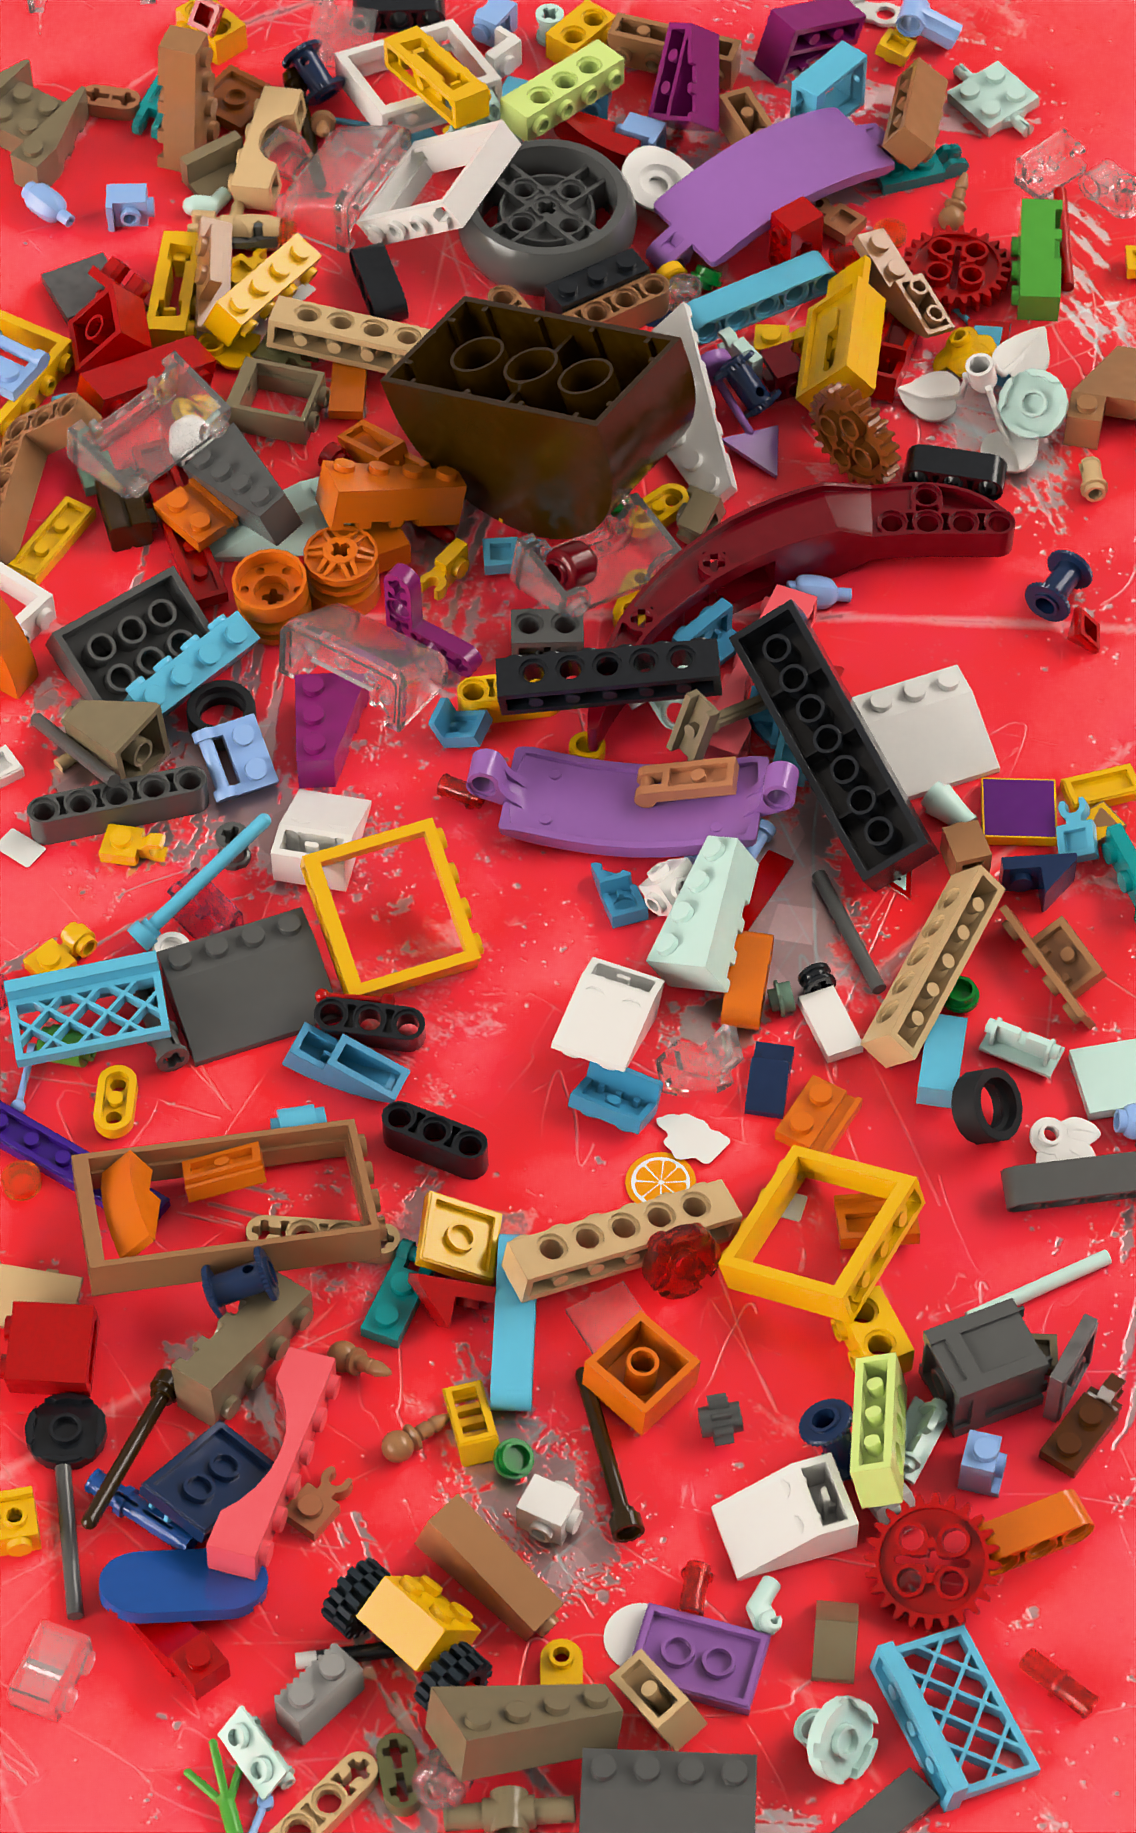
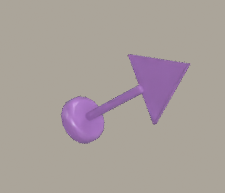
(754, 445)

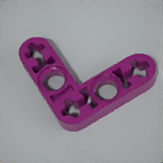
(405, 615)

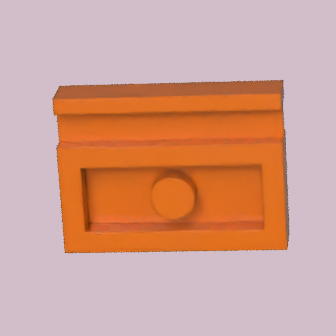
(195, 514)
(818, 1116)
(223, 1171)
(857, 1213)

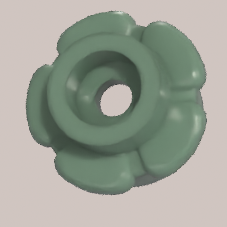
(781, 998)

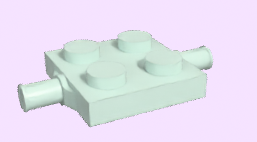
(993, 99)

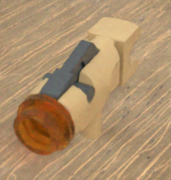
(251, 230)

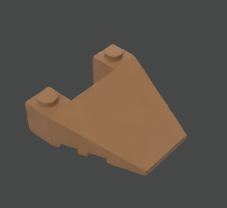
(1104, 391)

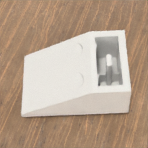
(314, 824)
(609, 1014)
(787, 1518)

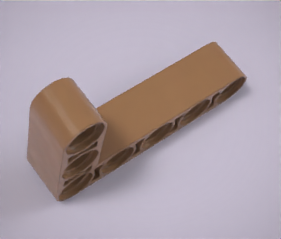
(626, 306)
(23, 458)

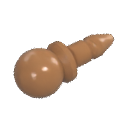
(323, 122)
(954, 207)
(355, 1360)
(399, 1444)

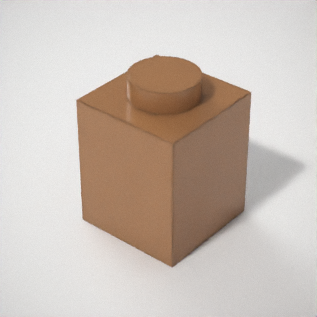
(964, 847)

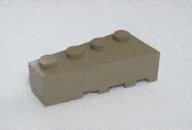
(240, 1352)
(520, 1726)

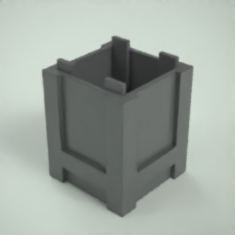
(984, 1367)

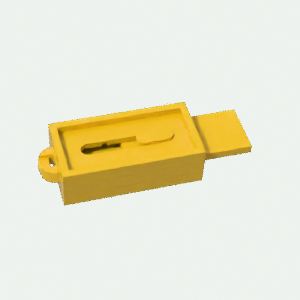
(843, 335)

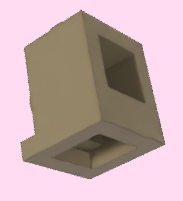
(698, 515)

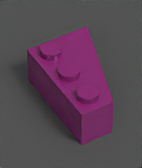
(804, 33)
(688, 79)
(326, 721)

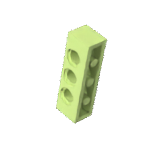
(562, 90)
(878, 1430)

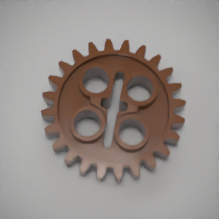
(854, 435)

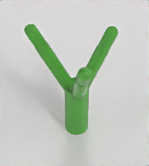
(227, 1796)

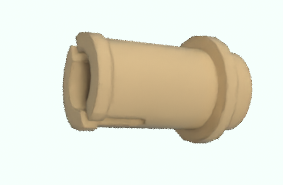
(1093, 486)

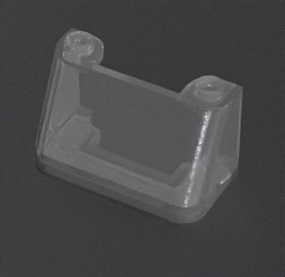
(341, 180)
(150, 430)
(628, 555)
(387, 663)

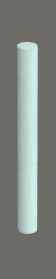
(1052, 1280)

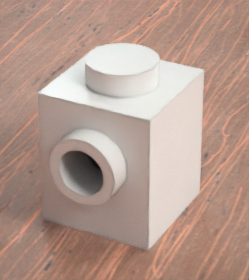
(549, 1510)

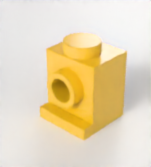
(18, 1522)

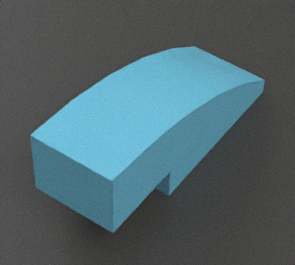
(941, 1061)

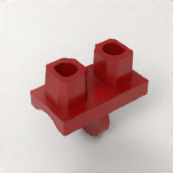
(115, 272)

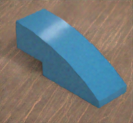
(345, 1065)

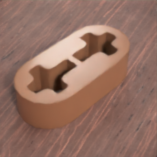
(112, 102)

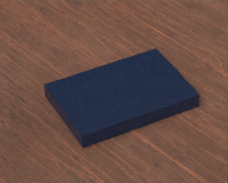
(206, 1479)

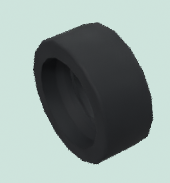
(213, 694)
(968, 1109)

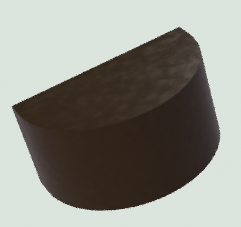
(542, 410)

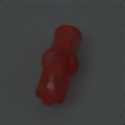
(1059, 1683)

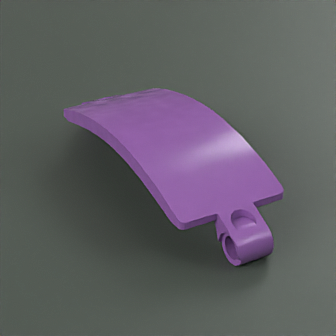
(735, 192)
(592, 808)

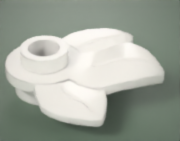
(1072, 1139)

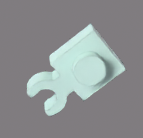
(739, 345)

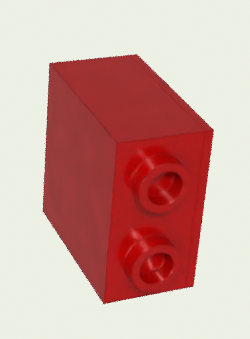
(50, 1348)

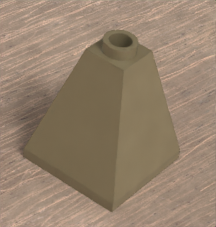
(120, 734)

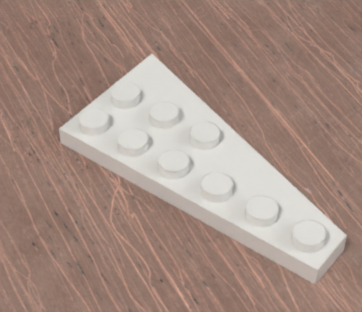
(701, 450)

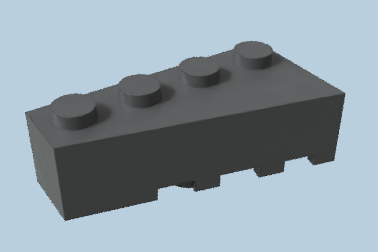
(244, 485)

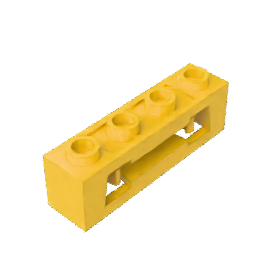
(437, 77)
(163, 323)

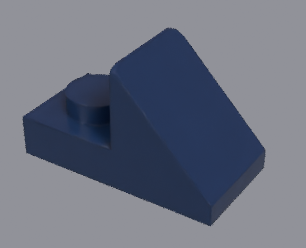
(1047, 873)
(769, 1080)

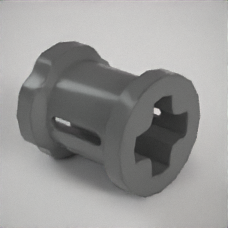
(224, 836)

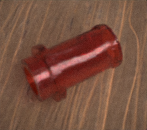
(842, 256)
(456, 790)
(695, 1585)

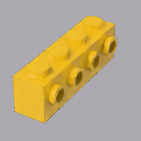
(257, 293)

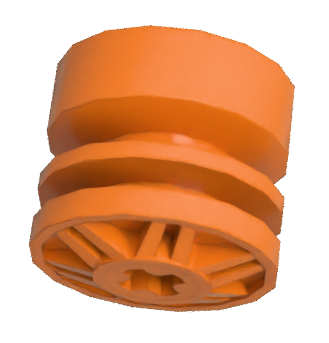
(343, 568)
(270, 591)

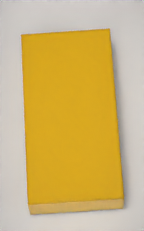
(1110, 785)

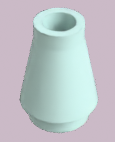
(946, 805)

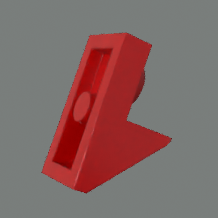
(439, 1295)

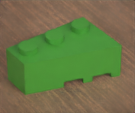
(1037, 261)

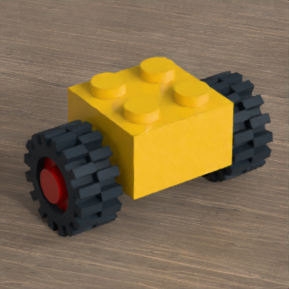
(413, 1622)

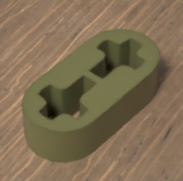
(390, 1776)

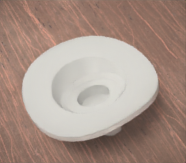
(652, 173)

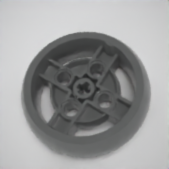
(550, 216)

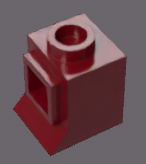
(781, 369)

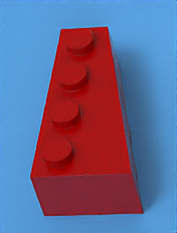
(120, 381)

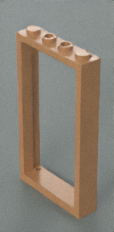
(285, 1252)

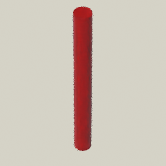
(1067, 275)

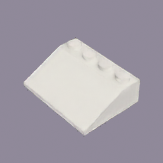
(930, 731)

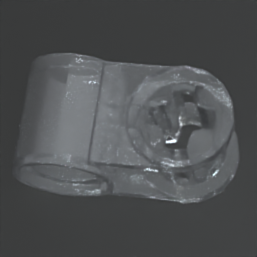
(1110, 188)

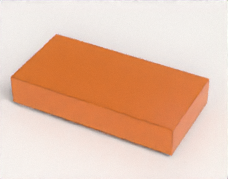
(347, 392)

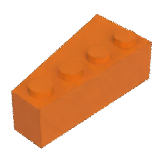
(388, 494)

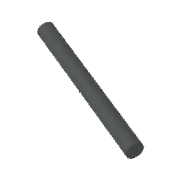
(75, 750)
(849, 932)
(69, 1542)

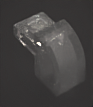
(702, 1069)

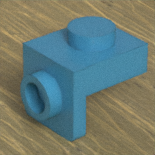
(459, 728)

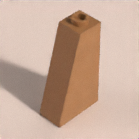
(489, 1569)

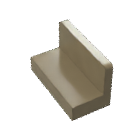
(211, 164)

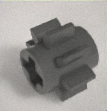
(720, 1419)

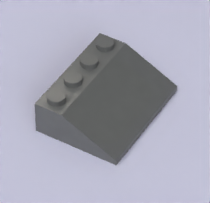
(127, 636)
(245, 985)
(667, 1792)

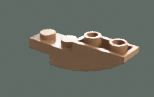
(906, 295)

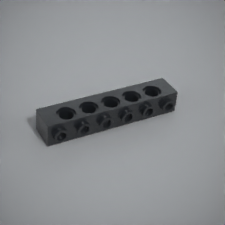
(594, 689)

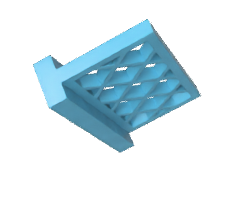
(84, 986)
(919, 1719)

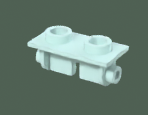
(1021, 1047)
(923, 1429)
(254, 1753)

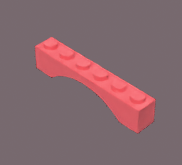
(736, 737)
(246, 1529)

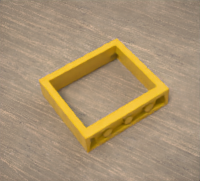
(43, 386)
(333, 932)
(867, 1263)

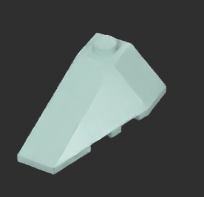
(243, 541)

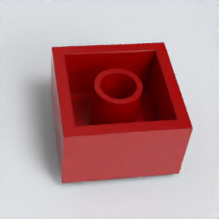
(109, 329)

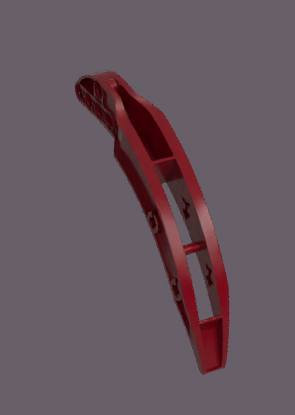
(811, 532)

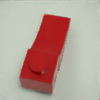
(186, 1654)

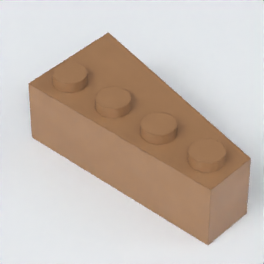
(185, 95)

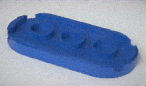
(176, 1588)

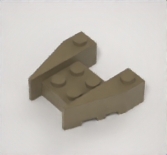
(37, 126)

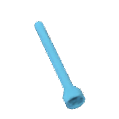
(148, 930)

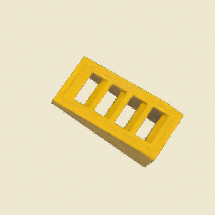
(475, 1446)

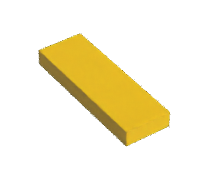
(53, 539)

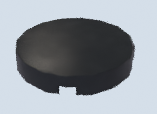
(66, 1431)

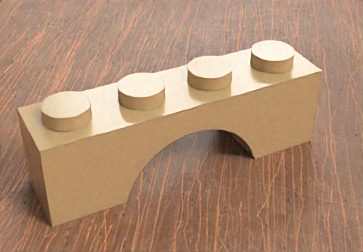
(255, 177)

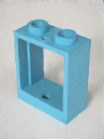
(840, 68)

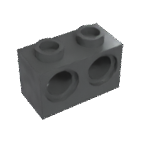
(544, 631)

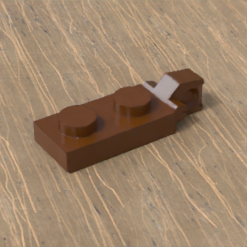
(1084, 1427)

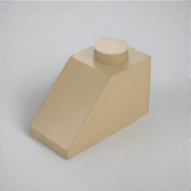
(658, 1700)

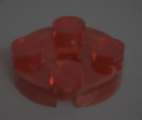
(668, 1248)

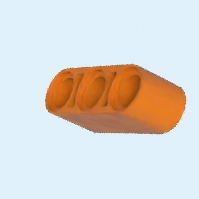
(749, 979)
(1038, 1529)

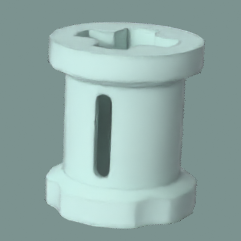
(553, 14)

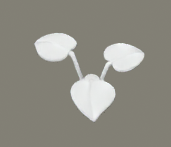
(935, 393)

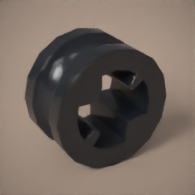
(816, 977)

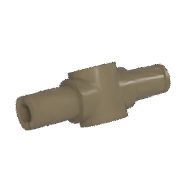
(510, 1811)

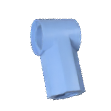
(919, 19)

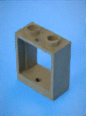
(283, 379)

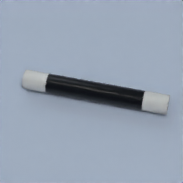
(359, 1653)

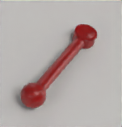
(386, 998)

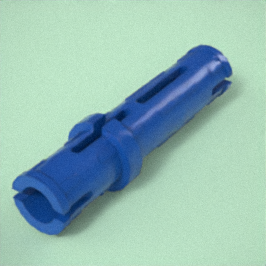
(129, 1504)

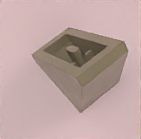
(835, 1642)

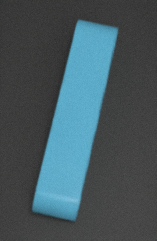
(760, 295)
(512, 1343)

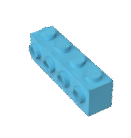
(198, 663)

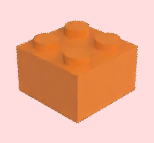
(641, 1372)

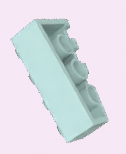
(706, 917)

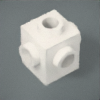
(665, 884)

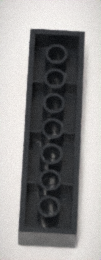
(833, 746)

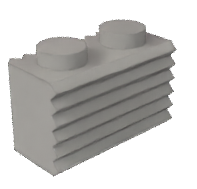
(319, 1693)

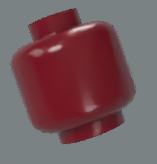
(572, 564)

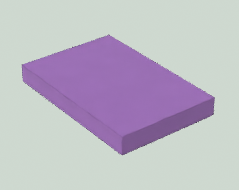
(705, 1656)

